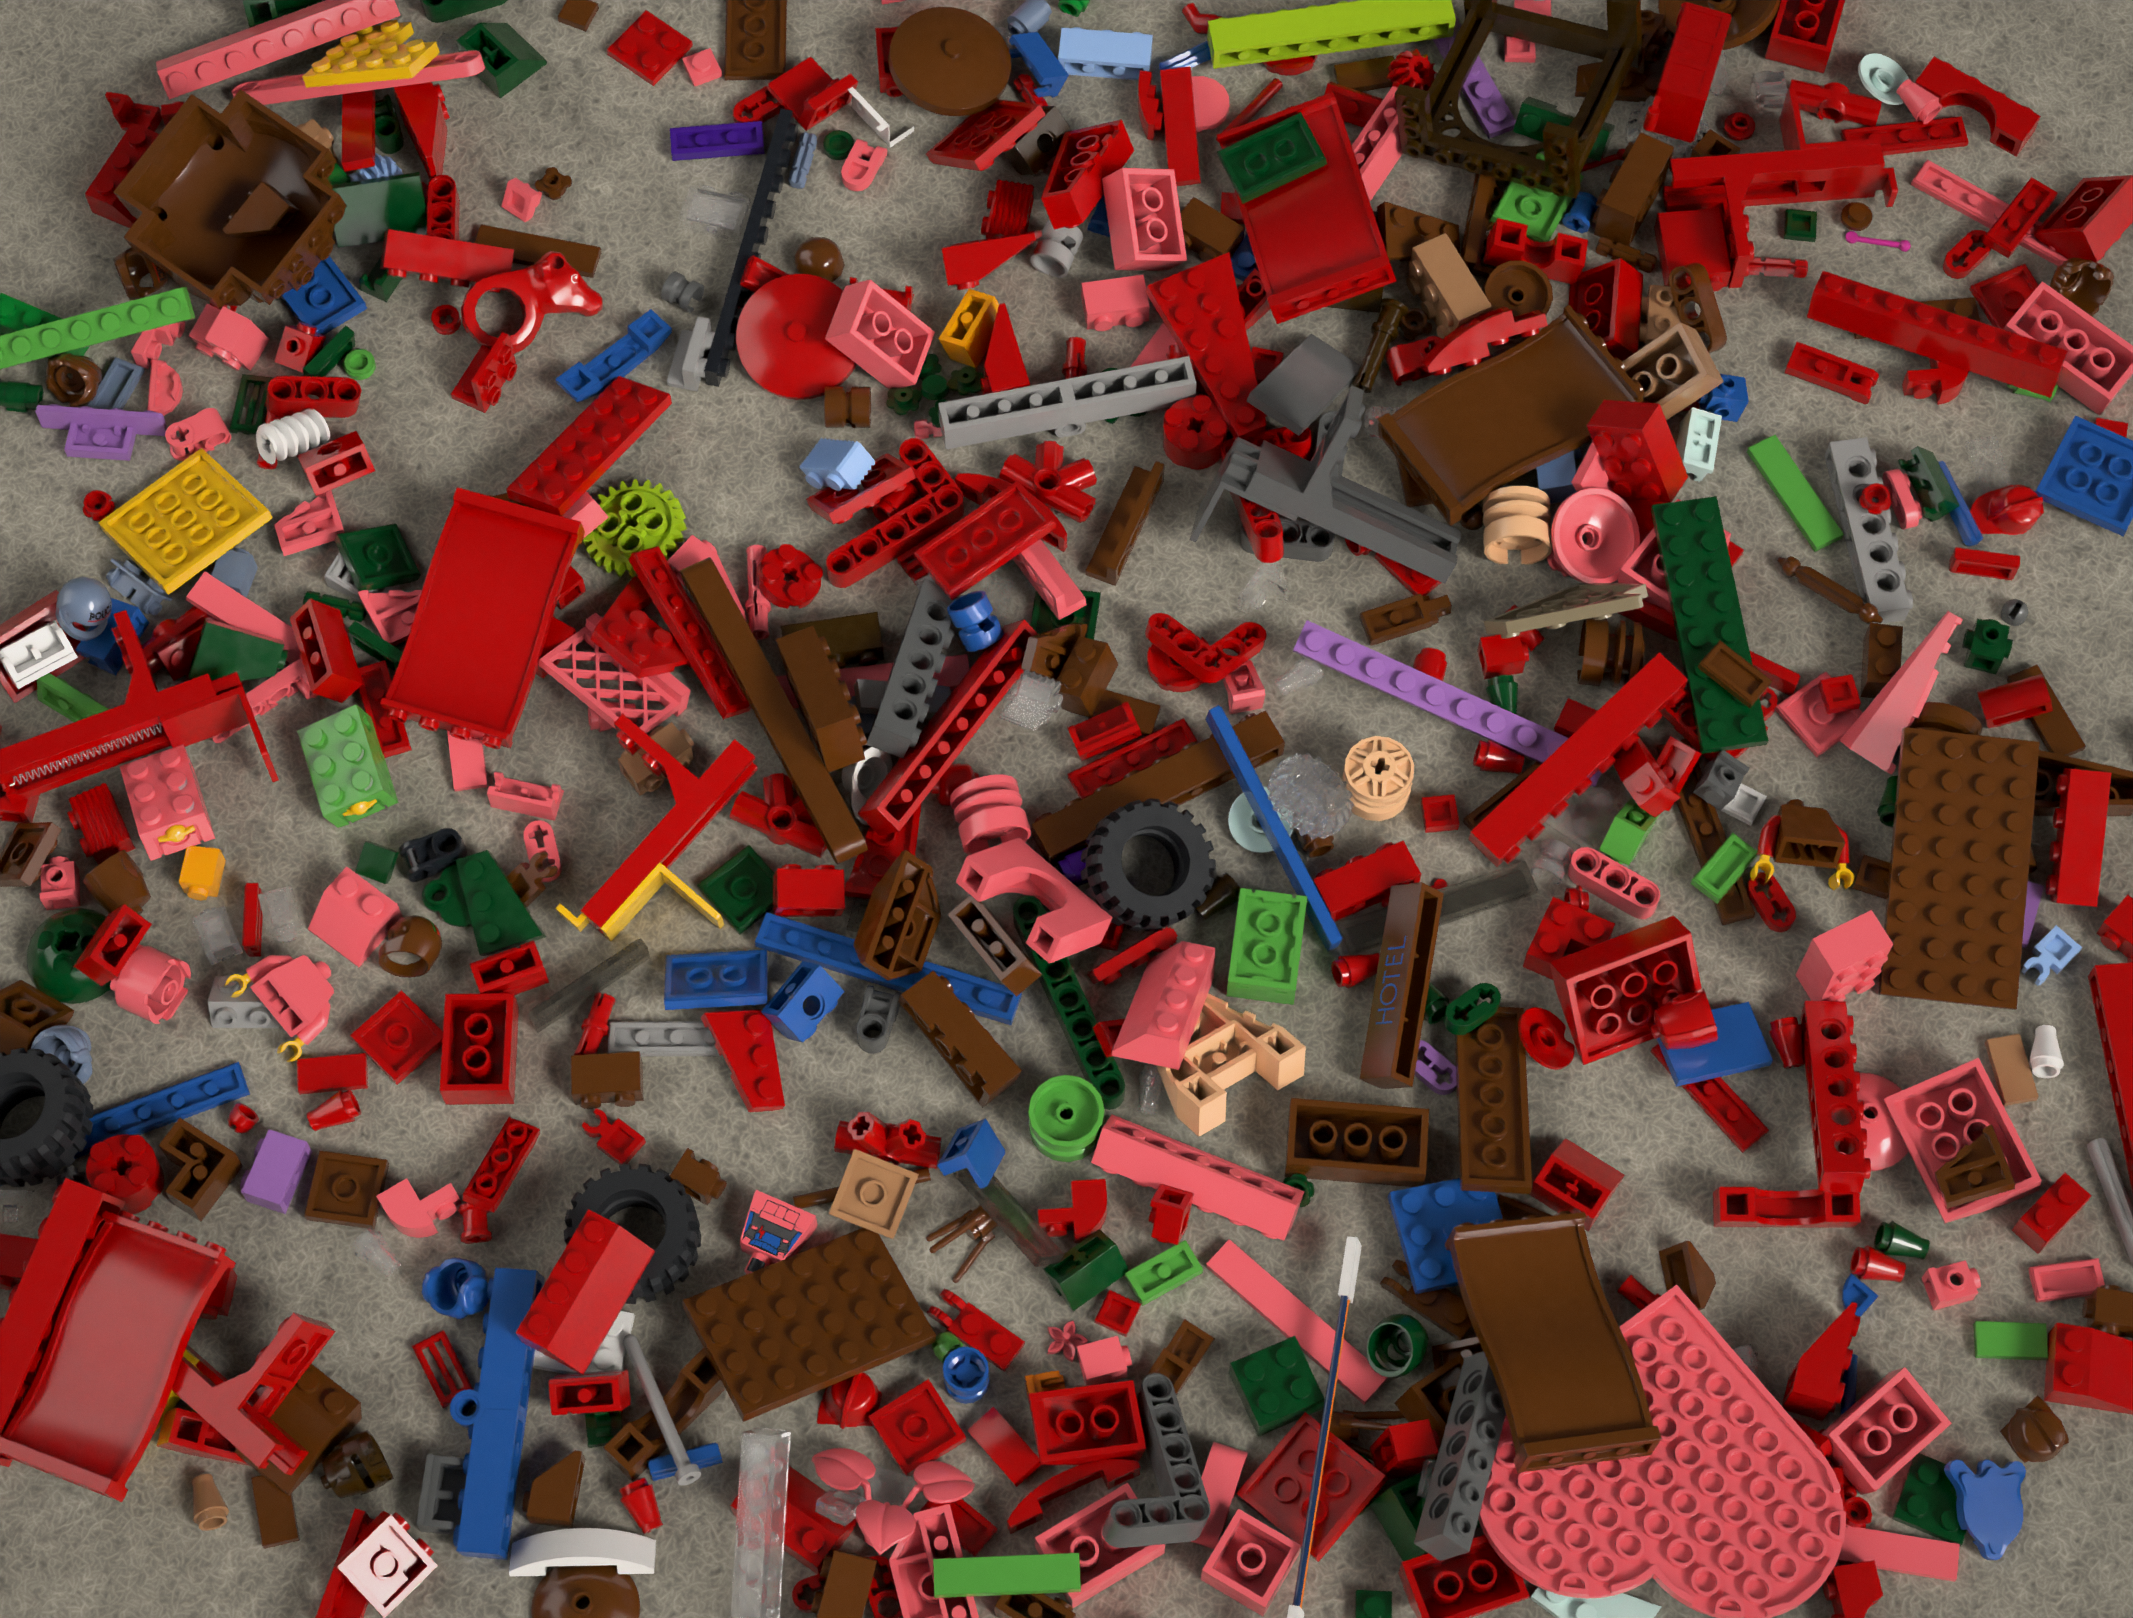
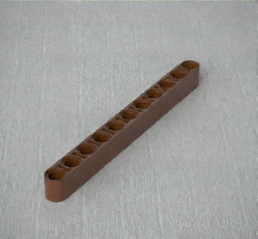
(774, 711)

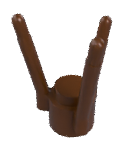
(975, 1224)
(1347, 1425)

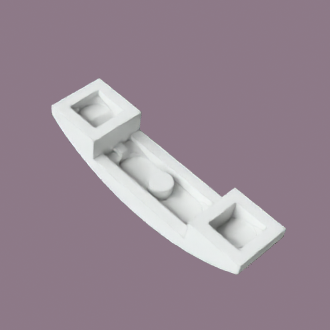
(583, 1548)

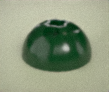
(53, 966)

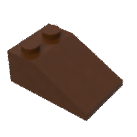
(318, 1418)

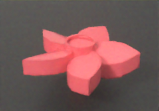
(1065, 1340)

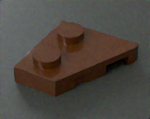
(1049, 650)
(1975, 1172)

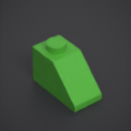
(1627, 833)

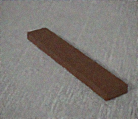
(1706, 838)

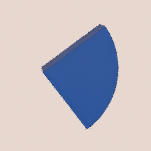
(1859, 1293)

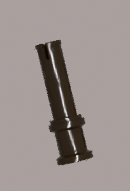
(1383, 333)

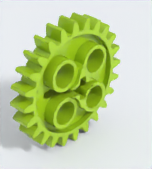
(635, 526)

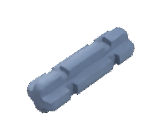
(802, 160)

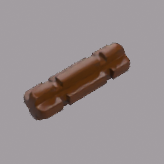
(1627, 253)

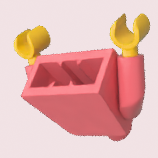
(293, 993)

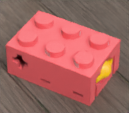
(167, 802)

